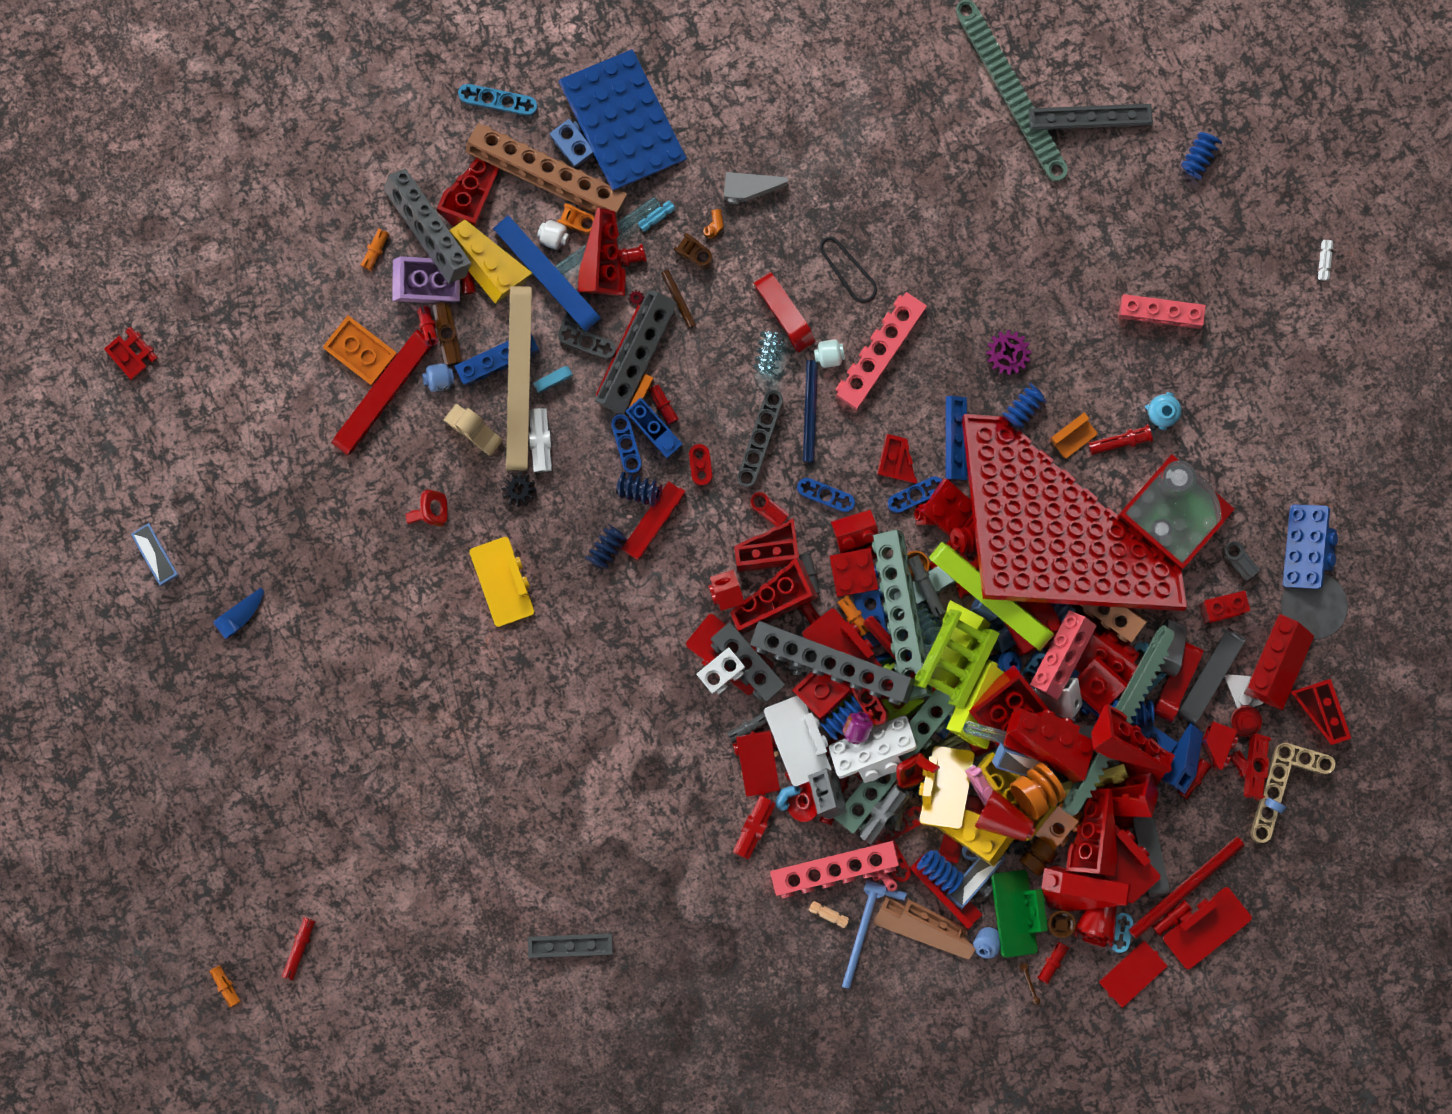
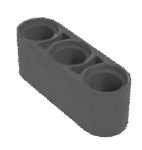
(1176, 649)

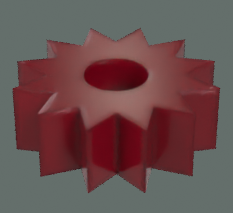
(636, 294)

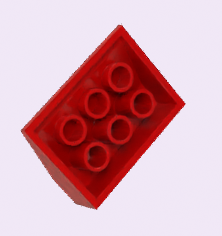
(1002, 697)

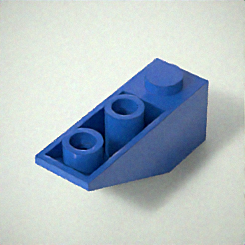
(654, 428)
(1185, 761)

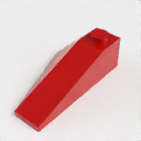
(469, 194)
(1123, 742)
(1095, 843)
(1081, 891)

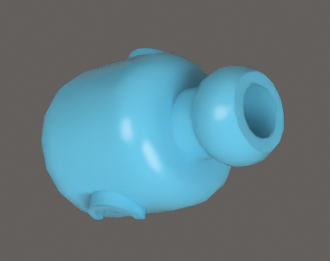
(1164, 410)

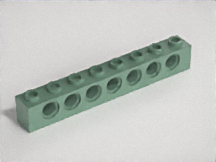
(907, 602)
(854, 822)

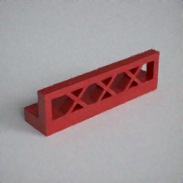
(653, 521)
(966, 915)

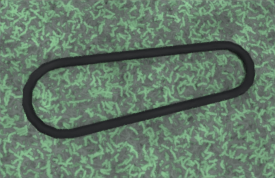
(839, 275)

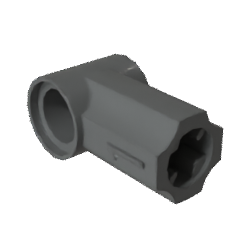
(1241, 562)

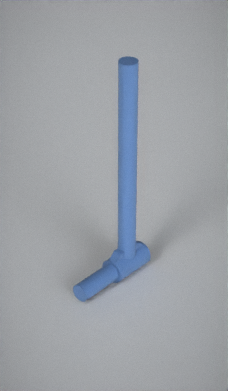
(874, 890)

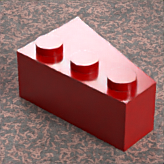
(768, 550)
(1324, 709)

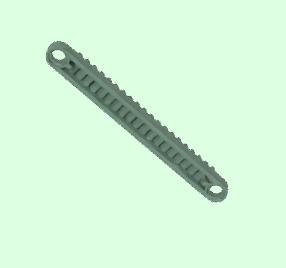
(1010, 88)
(1128, 702)

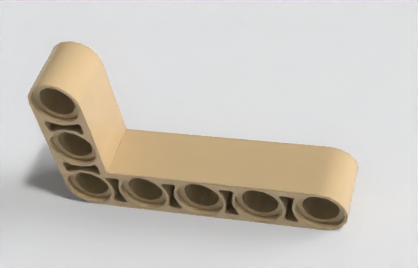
(1280, 784)

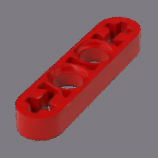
(859, 695)

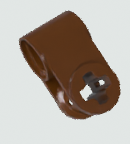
(691, 249)

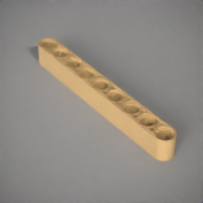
(518, 378)

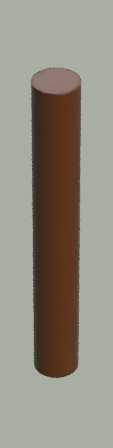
(678, 298)

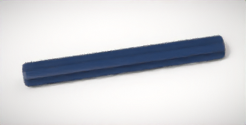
(810, 411)

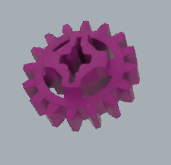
(999, 356)

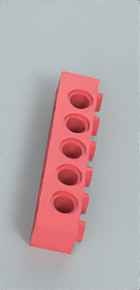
(914, 309)
(781, 876)

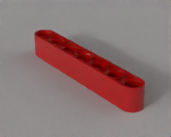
(381, 393)

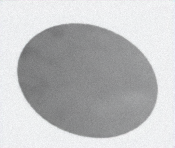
(1318, 610)

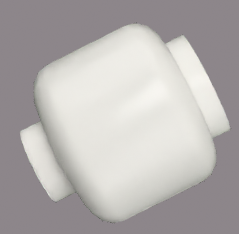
(553, 235)

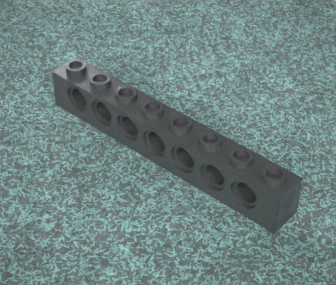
(766, 633)

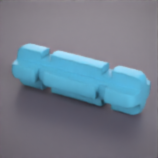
(656, 216)

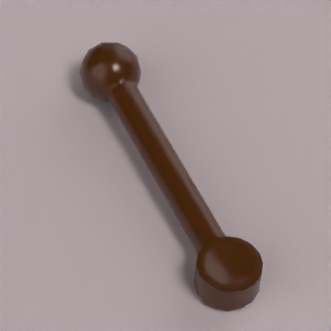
(1036, 1000)

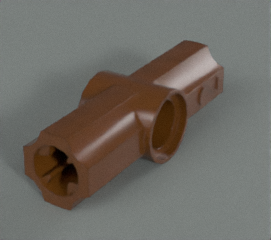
(444, 321)

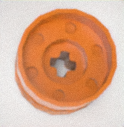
(1037, 791)

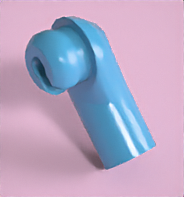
(785, 793)

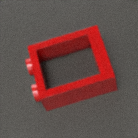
(1224, 607)

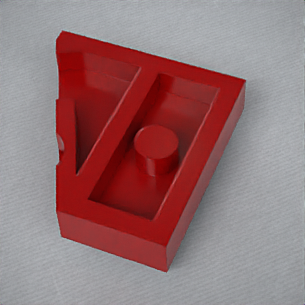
(895, 460)

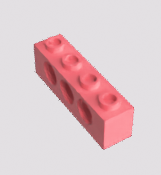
(1161, 311)
(1063, 655)

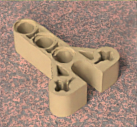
(474, 428)

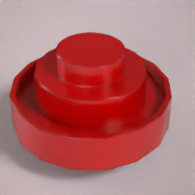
(1246, 720)

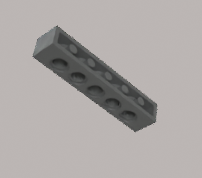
(427, 226)
(626, 357)

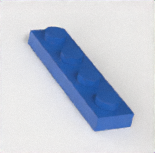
(955, 447)

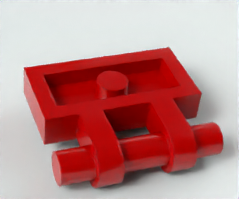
(126, 358)

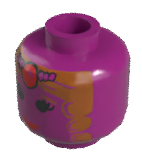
(857, 727)

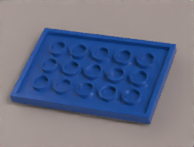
(622, 120)

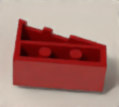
(1134, 796)

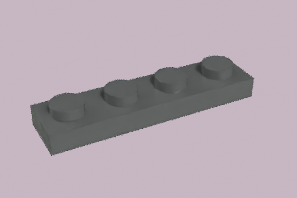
(570, 945)

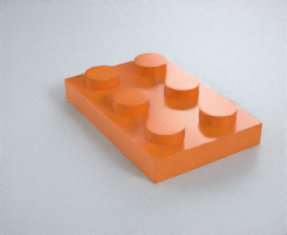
(359, 350)

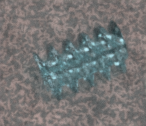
(768, 352)
(929, 624)

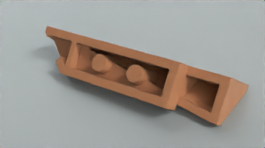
(924, 926)

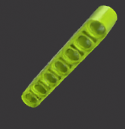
(1008, 611)

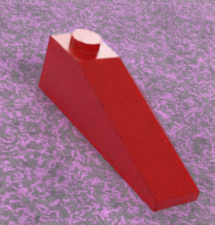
(601, 263)

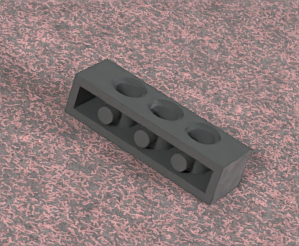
(773, 683)

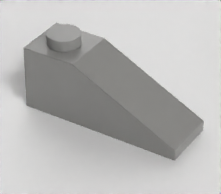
(744, 187)

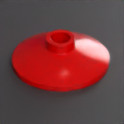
(798, 806)

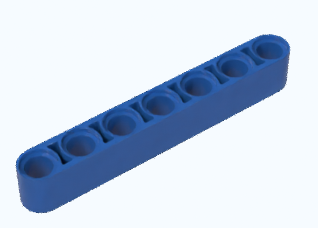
(546, 273)

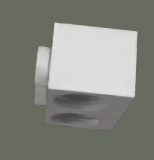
(717, 667)

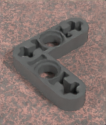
(567, 325)

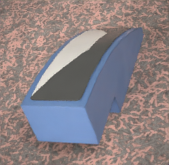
(155, 555)
(1013, 761)
(973, 880)

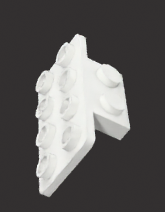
(797, 739)
(878, 754)

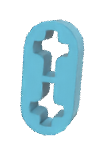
(553, 379)
(1126, 934)

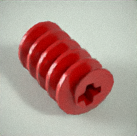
(963, 539)

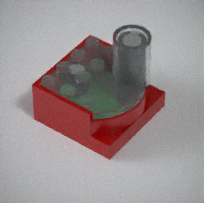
(1176, 511)

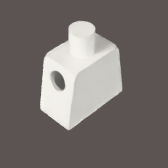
(1068, 702)

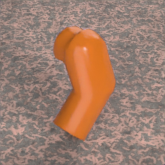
(716, 225)

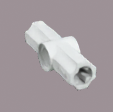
(540, 440)

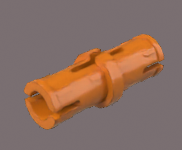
(374, 249)
(853, 614)
(224, 986)

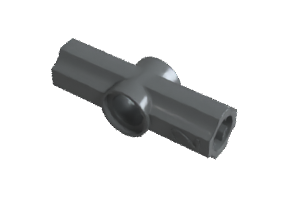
(884, 814)

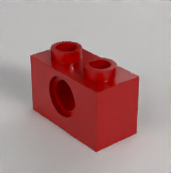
(726, 590)

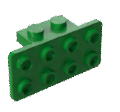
(1018, 913)

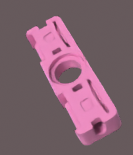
(979, 783)

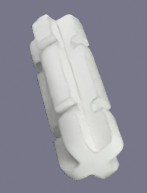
(1325, 260)

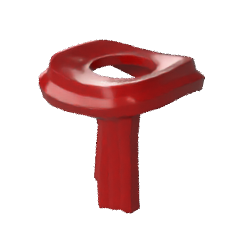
(425, 512)
(920, 763)

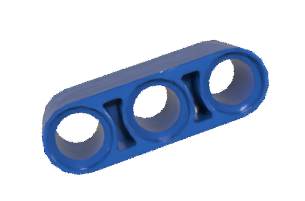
(626, 434)

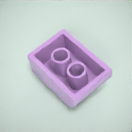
(422, 282)

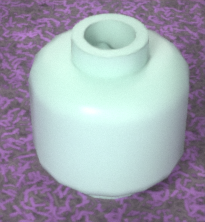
(829, 353)

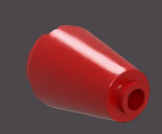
(1005, 819)
(1097, 926)

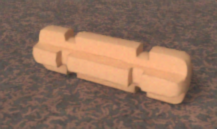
(829, 914)

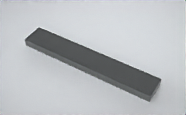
(1090, 116)

